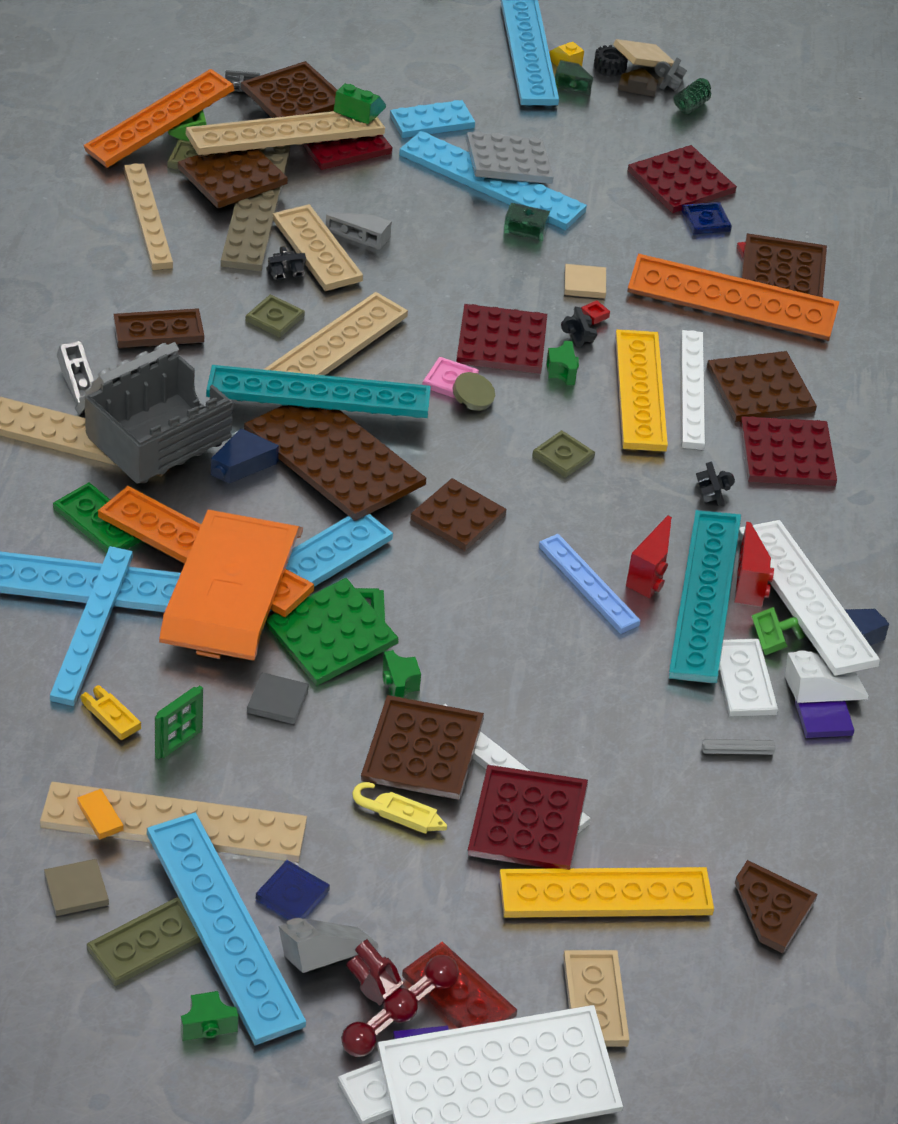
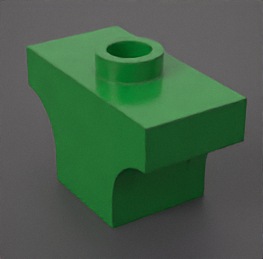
(562, 363)
(400, 674)
(208, 1017)

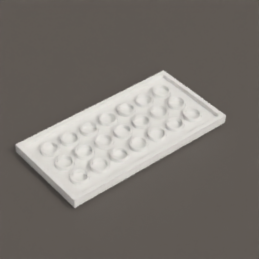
(503, 1072)

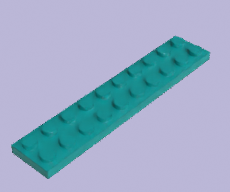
(320, 391)
(705, 597)

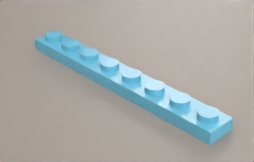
(91, 626)

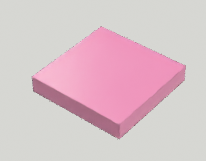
(444, 374)

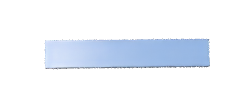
(589, 584)

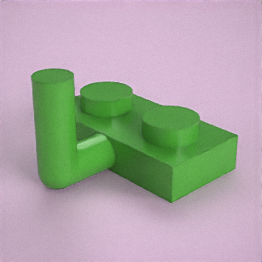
(771, 630)

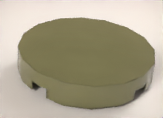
(473, 391)

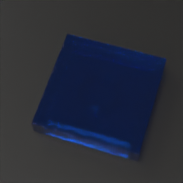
(706, 218)
(292, 891)

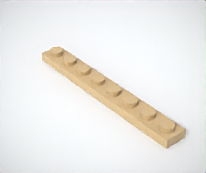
(148, 217)

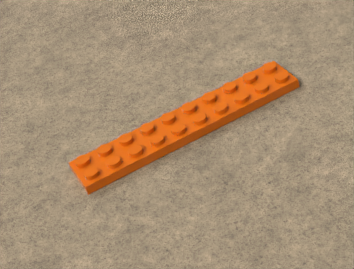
(733, 297)
(175, 536)

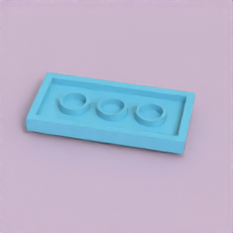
(432, 118)

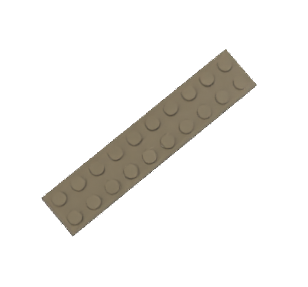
(253, 221)

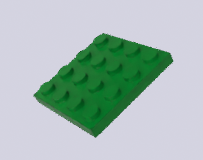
(332, 631)

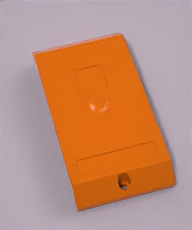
(228, 585)

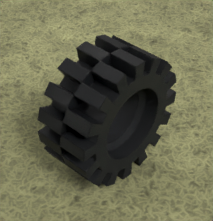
(610, 61)

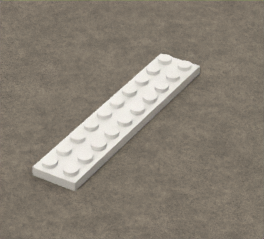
(813, 603)

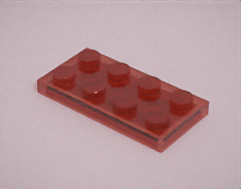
(469, 1000)

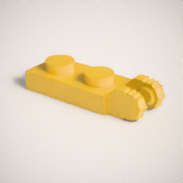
(111, 712)

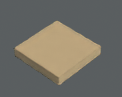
(585, 281)

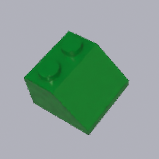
(358, 103)

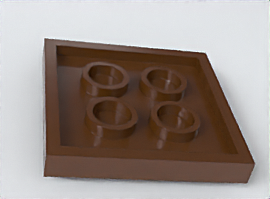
(458, 514)

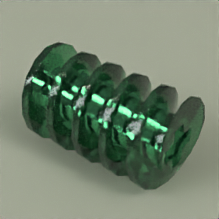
(693, 96)

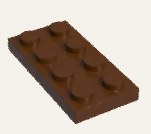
(158, 327)

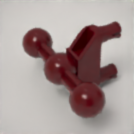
(383, 985)

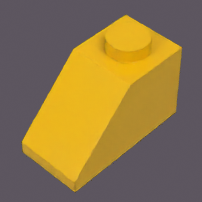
(568, 52)

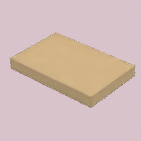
(642, 53)

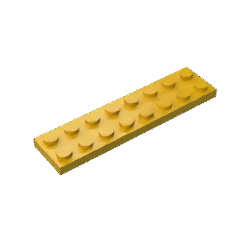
(641, 390)
(605, 892)

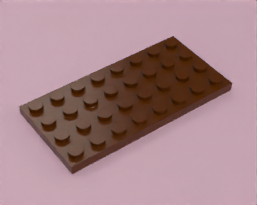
(337, 457)

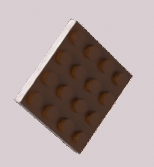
(291, 91)
(232, 175)
(785, 263)
(761, 386)
(422, 747)

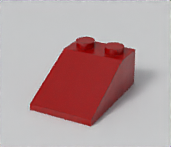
(649, 561)
(753, 570)

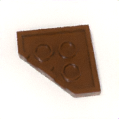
(773, 904)

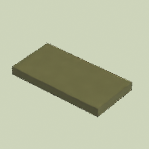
(144, 942)

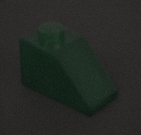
(573, 78)

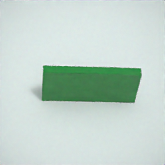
(82, 509)

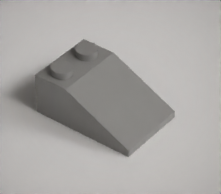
(319, 943)

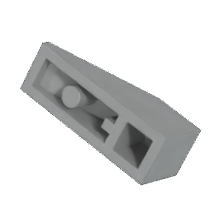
(361, 228)
(75, 368)

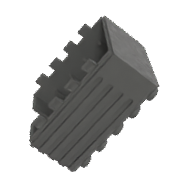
(156, 418)

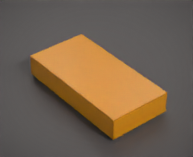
(100, 814)

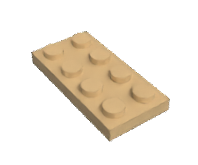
(595, 980)

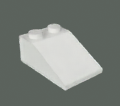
(814, 681)

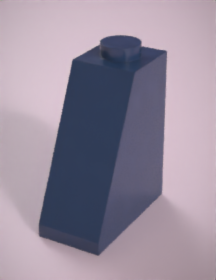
(243, 457)
(870, 624)

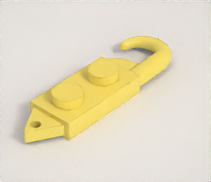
(400, 810)

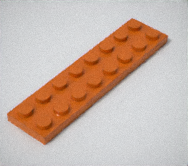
(158, 118)

